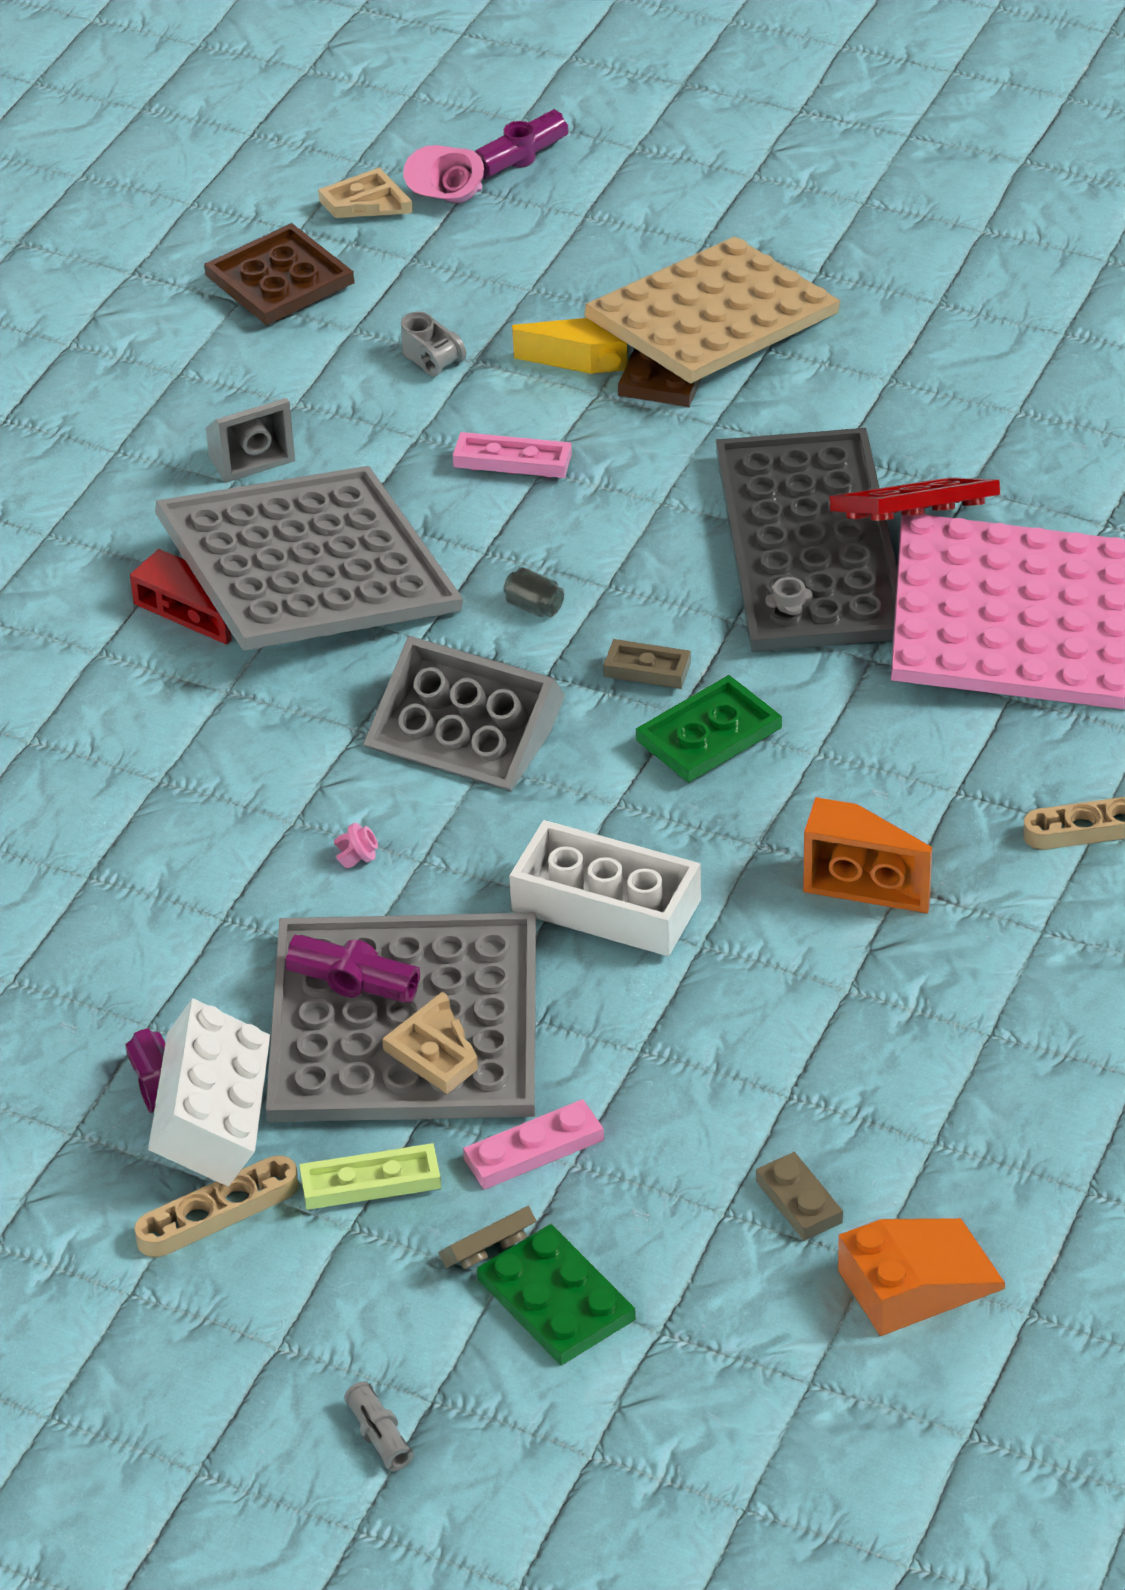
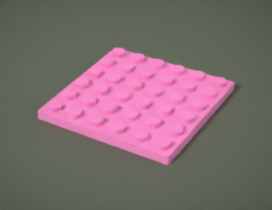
(1010, 610)

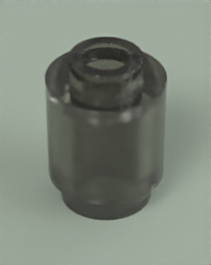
(533, 592)

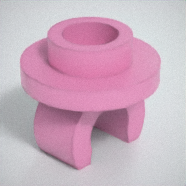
(356, 845)

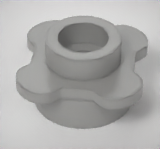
(789, 595)

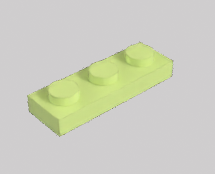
(370, 1176)

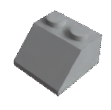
(251, 440)

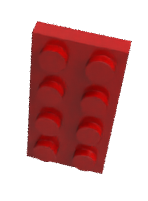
(914, 497)

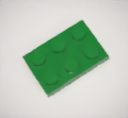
(708, 728)
(556, 1294)

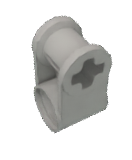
(430, 343)

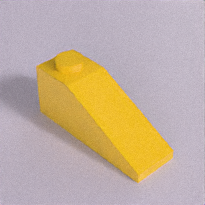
(570, 345)

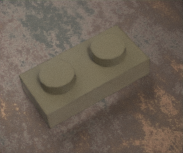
(647, 663)
(799, 1196)
(472, 1248)

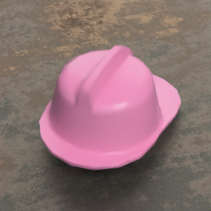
(444, 173)

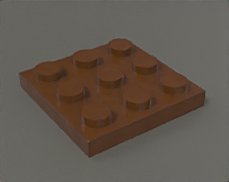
(279, 273)

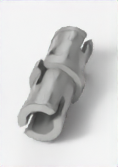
(378, 1426)

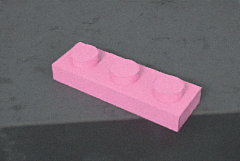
(512, 455)
(533, 1144)

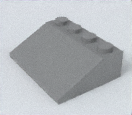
(464, 714)

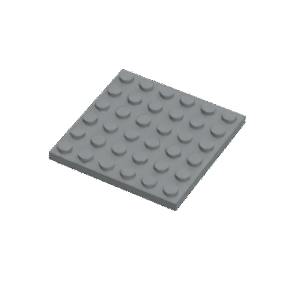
(307, 557)
(330, 1046)

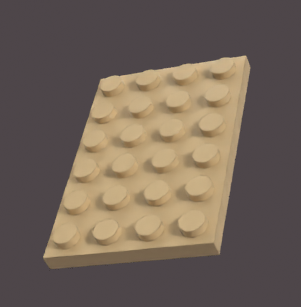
(712, 309)

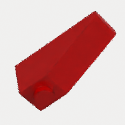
(172, 591)

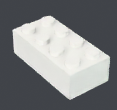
(606, 887)
(210, 1092)

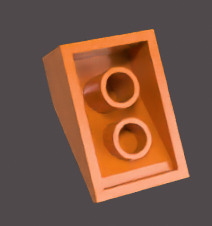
(864, 858)
(914, 1269)

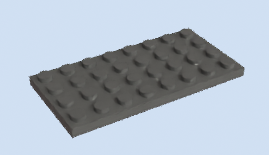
(784, 528)

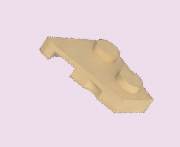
(365, 195)
(433, 1045)

